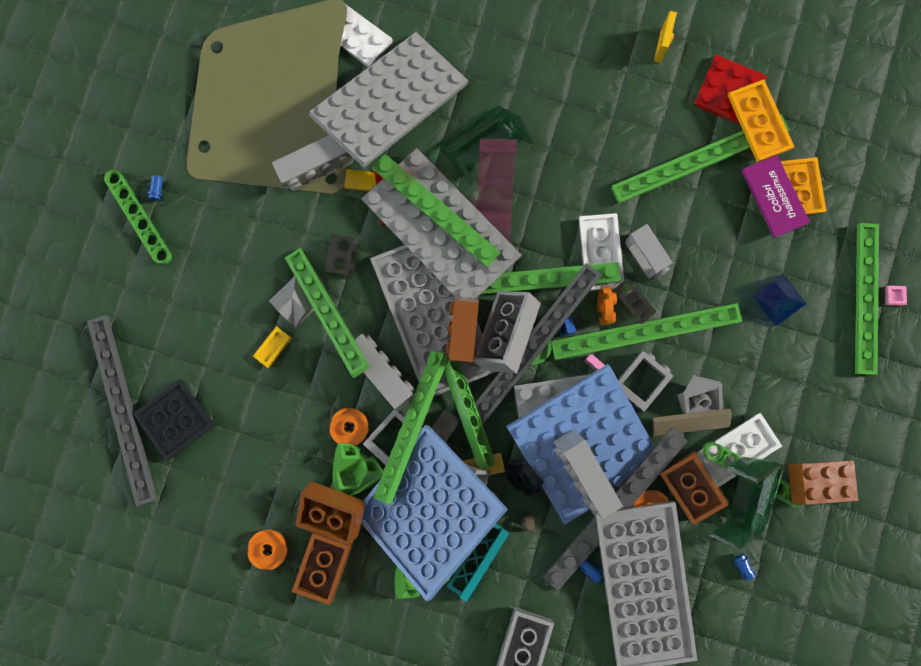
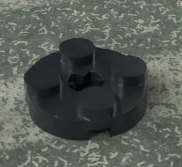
(523, 477)

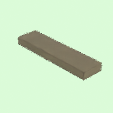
(692, 422)

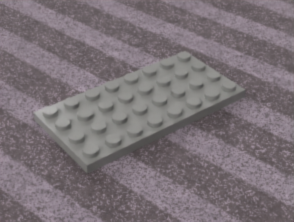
(388, 99)
(432, 245)
(421, 311)
(646, 586)

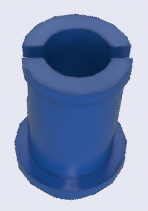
(155, 188)
(744, 566)
(591, 571)

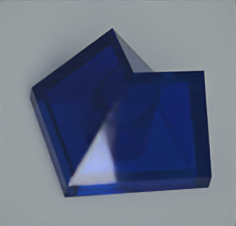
(779, 300)

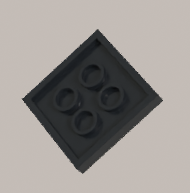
(174, 419)

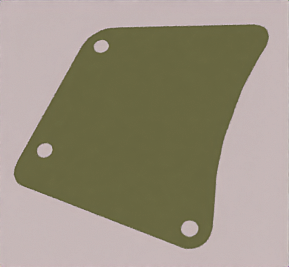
(260, 93)

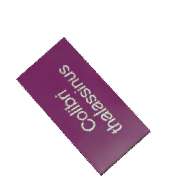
(775, 196)

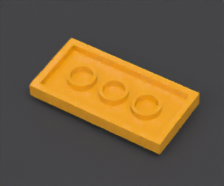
(760, 121)

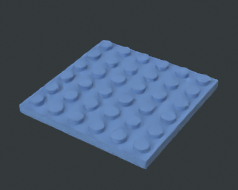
(599, 414)
(434, 516)

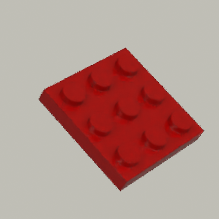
(720, 80)

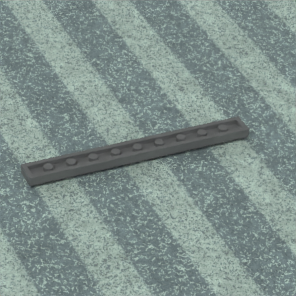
(538, 339)
(122, 410)
(628, 494)

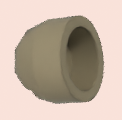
(528, 523)

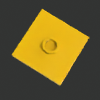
(666, 37)

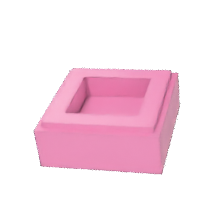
(895, 295)
(593, 362)

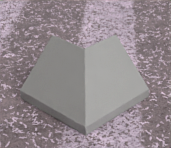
(292, 303)
(701, 396)

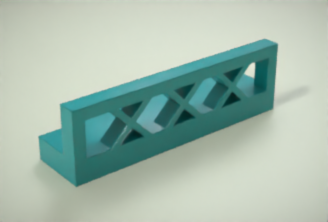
(481, 568)

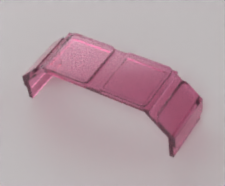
(496, 182)

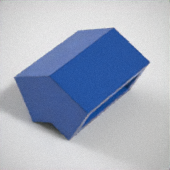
(568, 327)

